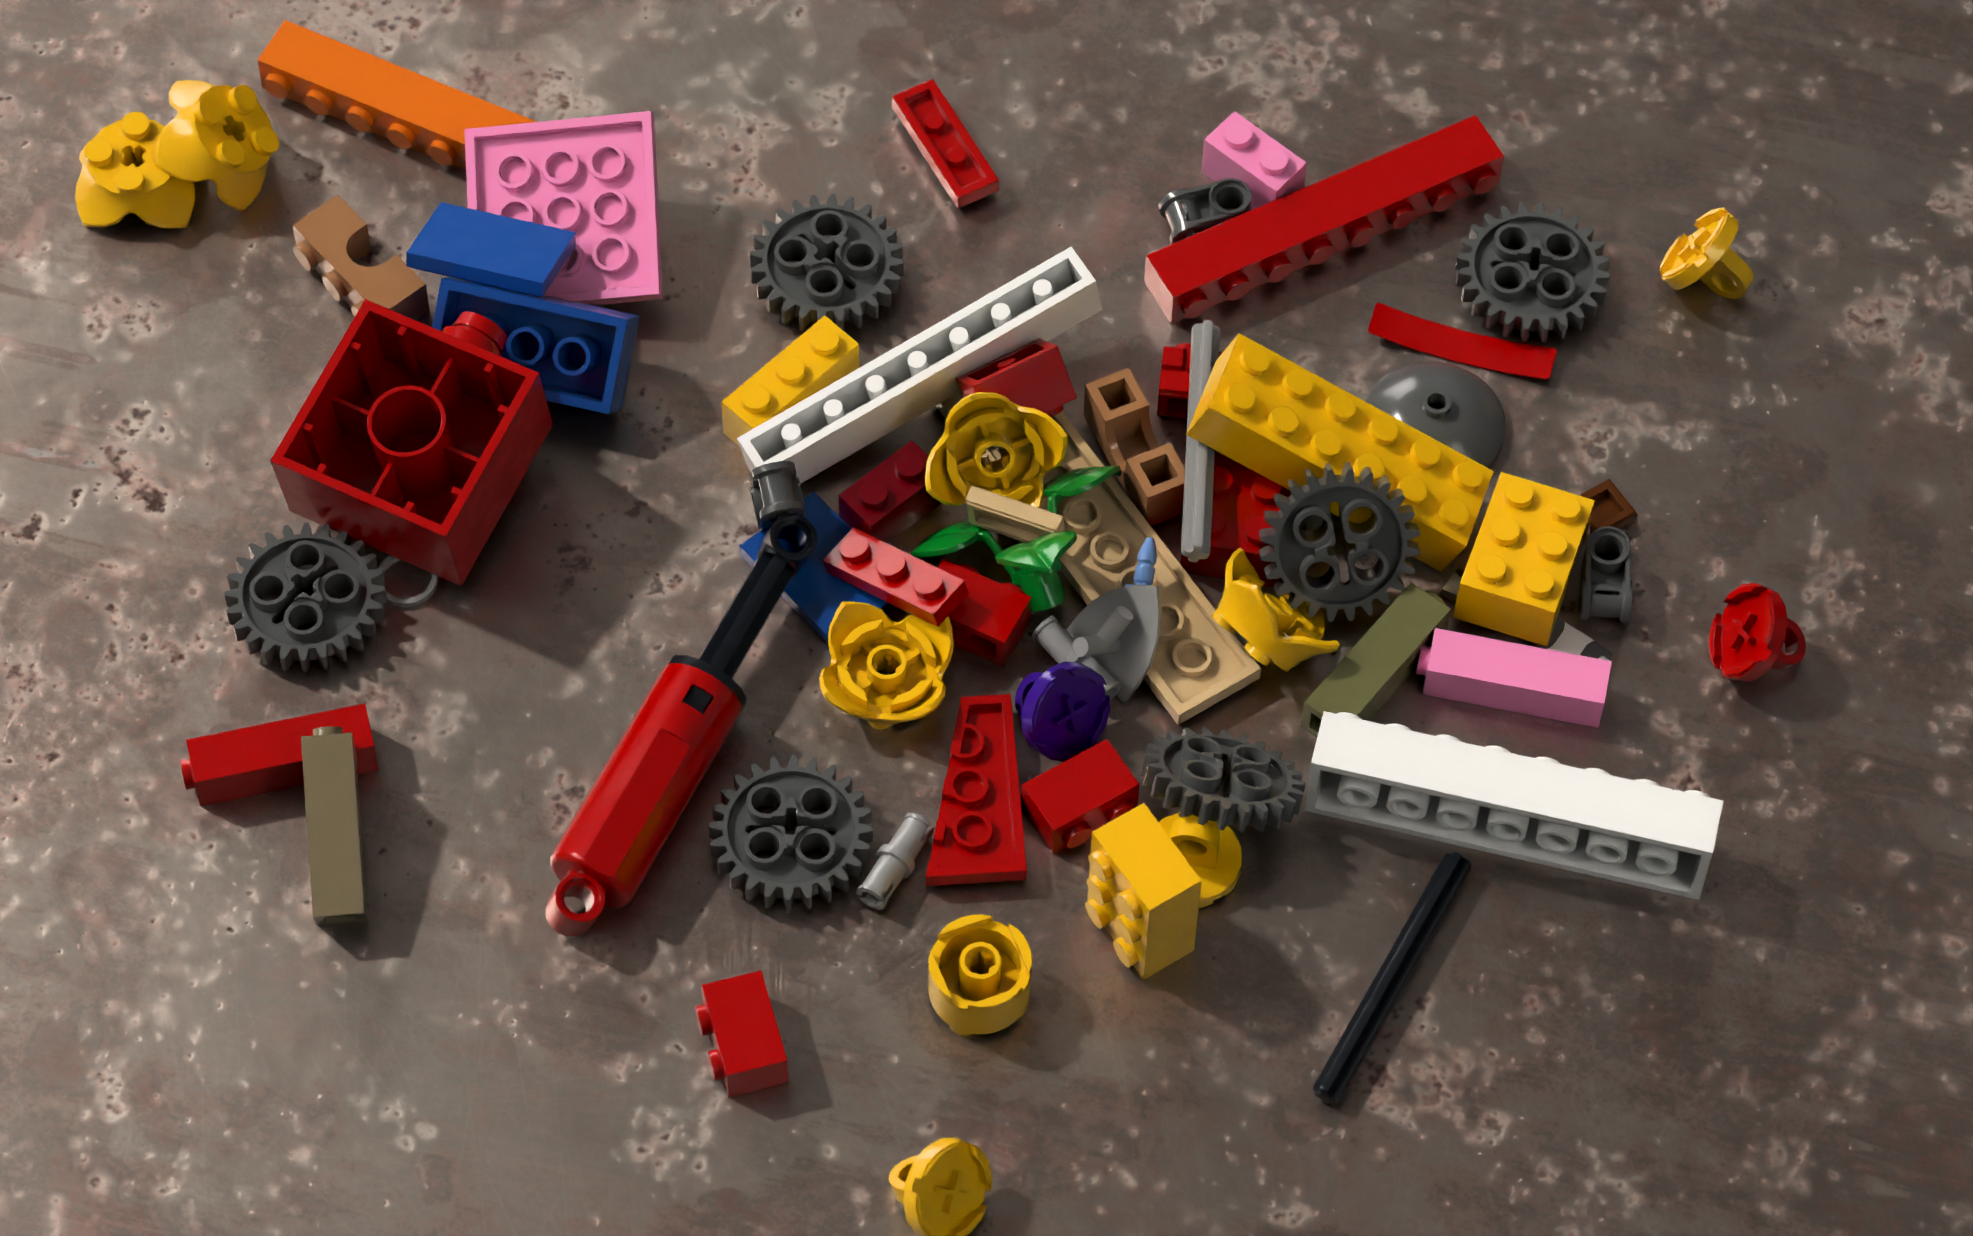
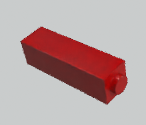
(267, 755)

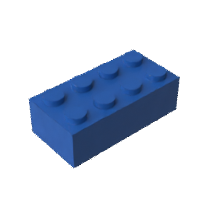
(573, 345)

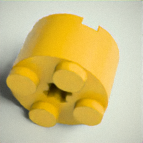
(979, 975)

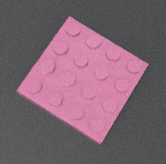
(583, 179)

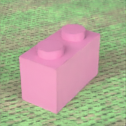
(1250, 155)

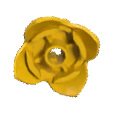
(217, 138)
(114, 186)
(981, 420)
(1268, 621)
(867, 641)

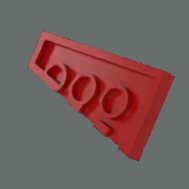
(980, 807)

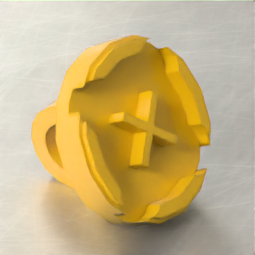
(1708, 257)
(1209, 851)
(943, 1187)

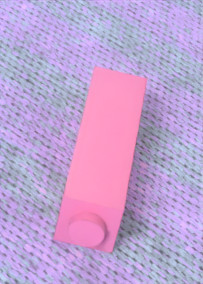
(1515, 677)

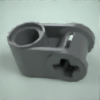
(1204, 206)
(776, 492)
(1606, 584)

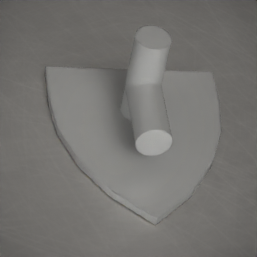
(1121, 633)

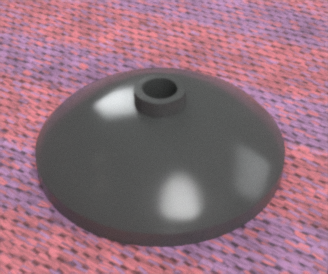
(1470, 415)

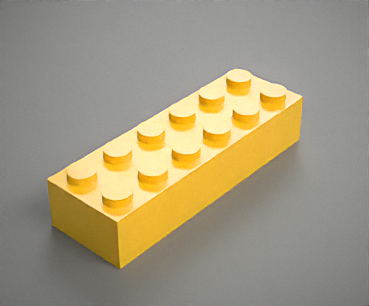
(1292, 420)

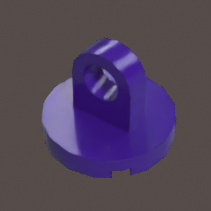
(1062, 709)

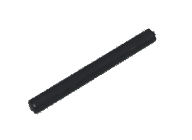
(1391, 978)

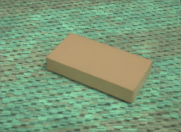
(1010, 516)

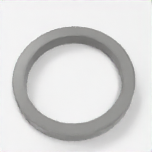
(408, 602)

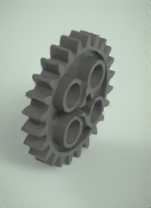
(827, 263)
(1532, 271)
(1382, 534)
(305, 597)
(1256, 786)
(792, 793)

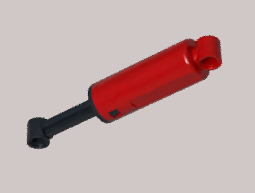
(668, 747)

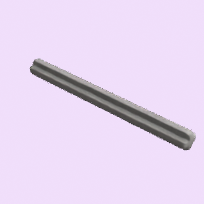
(1199, 457)

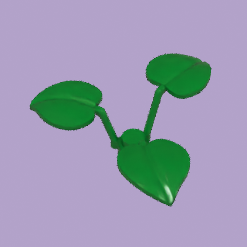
(1037, 558)

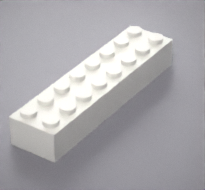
(1513, 804)

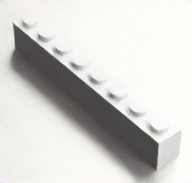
(924, 368)

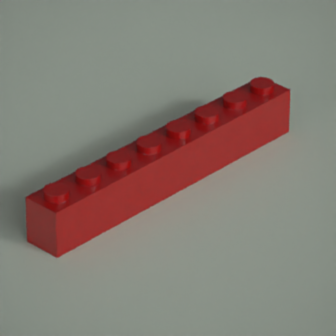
(1323, 219)

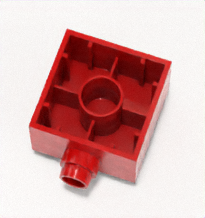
(415, 438)

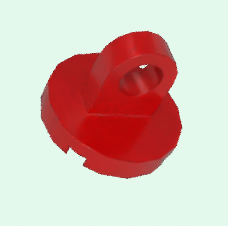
(1751, 634)

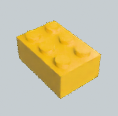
(1523, 559)
(1142, 892)

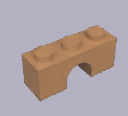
(331, 244)
(1122, 427)

